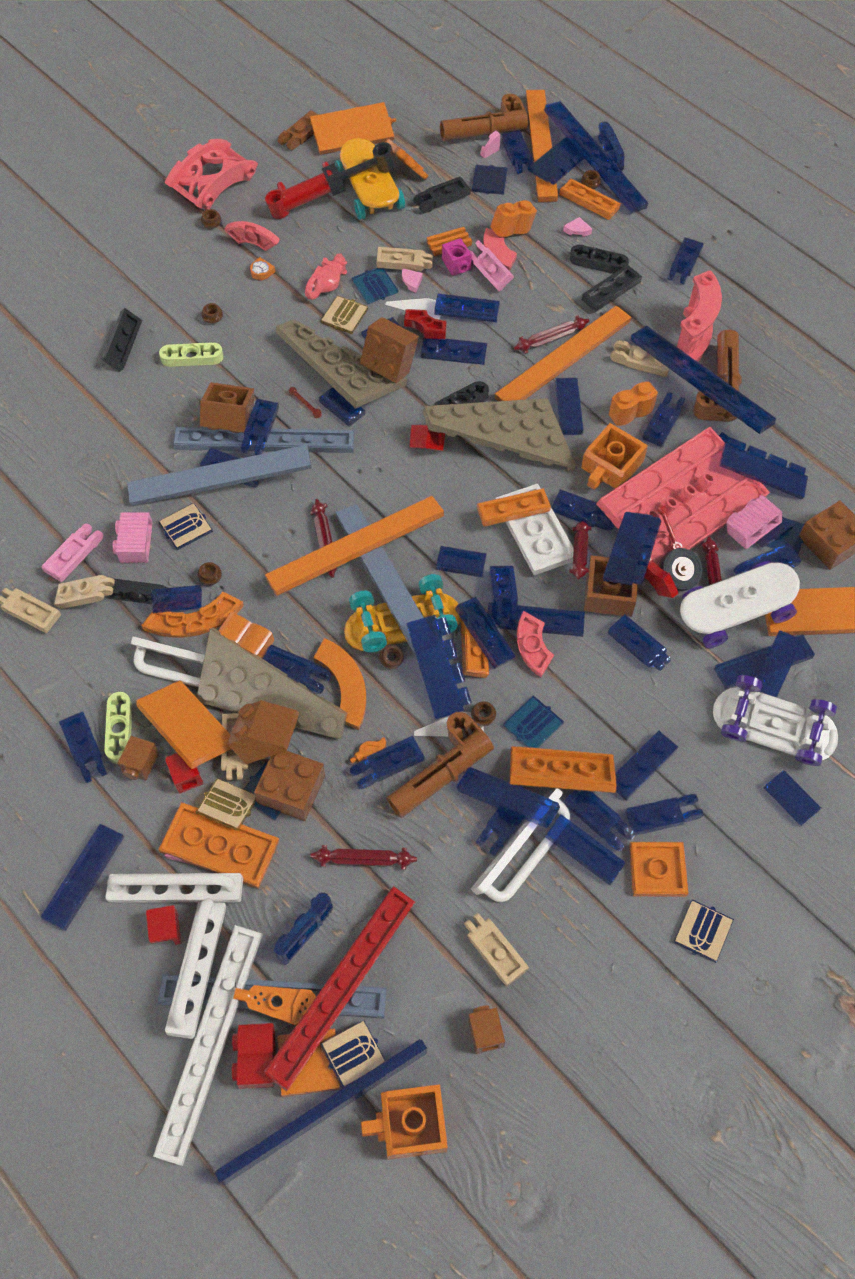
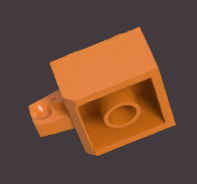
(613, 457)
(410, 1122)

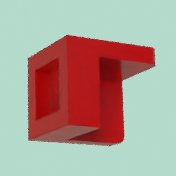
(424, 438)
(182, 775)
(163, 925)

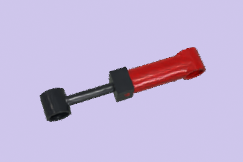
(330, 181)

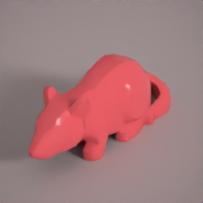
(326, 277)

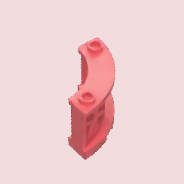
(216, 151)
(700, 315)

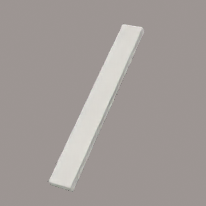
(207, 1047)

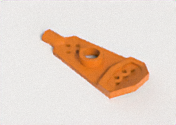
(290, 998)

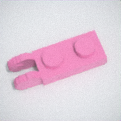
(491, 267)
(72, 552)

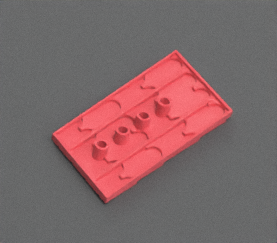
(692, 489)

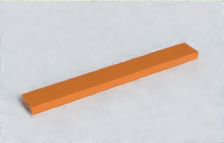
(540, 140)
(564, 356)
(354, 545)

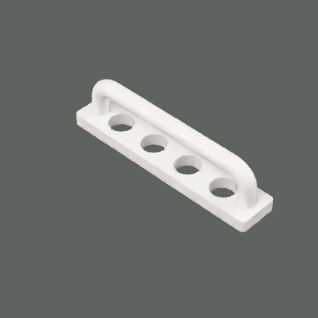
(143, 645)
(119, 884)
(483, 884)
(178, 1022)

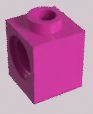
(456, 257)

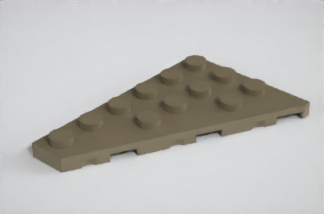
(512, 425)

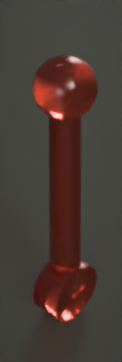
(316, 412)

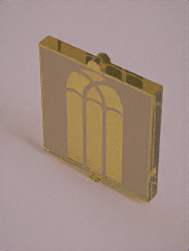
(344, 314)
(227, 804)

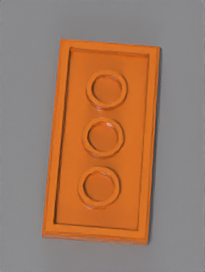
(363, 122)
(819, 613)
(185, 723)
(562, 769)
(219, 847)

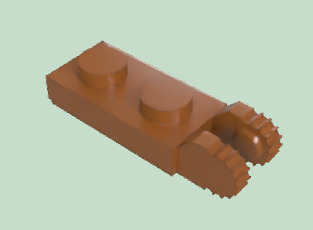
(298, 132)

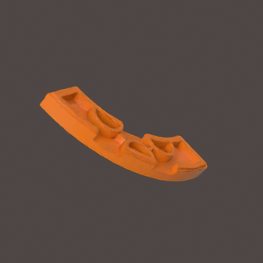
(193, 624)
(349, 678)

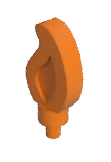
(368, 748)

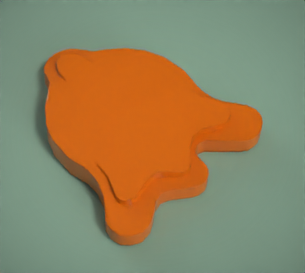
(407, 160)

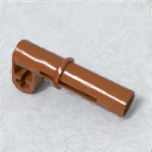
(510, 118)
(728, 371)
(446, 767)

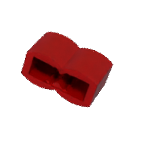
(255, 1052)

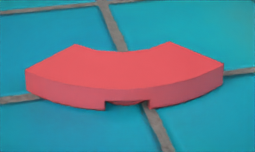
(251, 233)
(498, 248)
(531, 644)

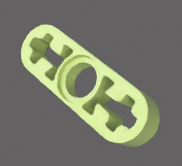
(205, 348)
(111, 719)

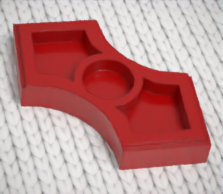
(427, 325)
(660, 580)

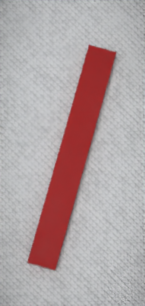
(338, 989)

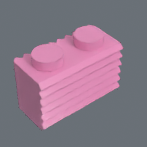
(753, 521)
(133, 537)

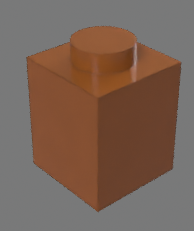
(138, 758)
(486, 1029)

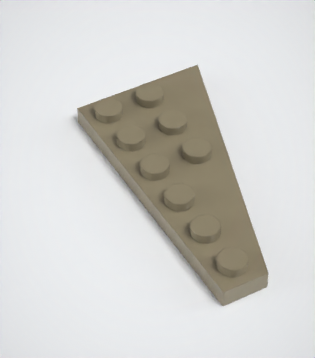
(337, 365)
(238, 678)

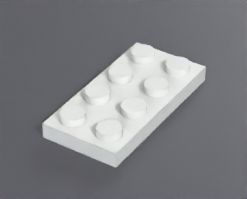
(540, 538)

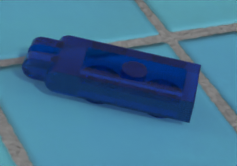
(639, 643)

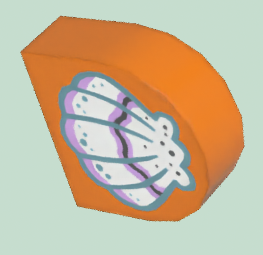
(261, 269)

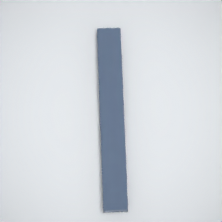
(317, 440)
(219, 475)
(383, 574)
(364, 1002)

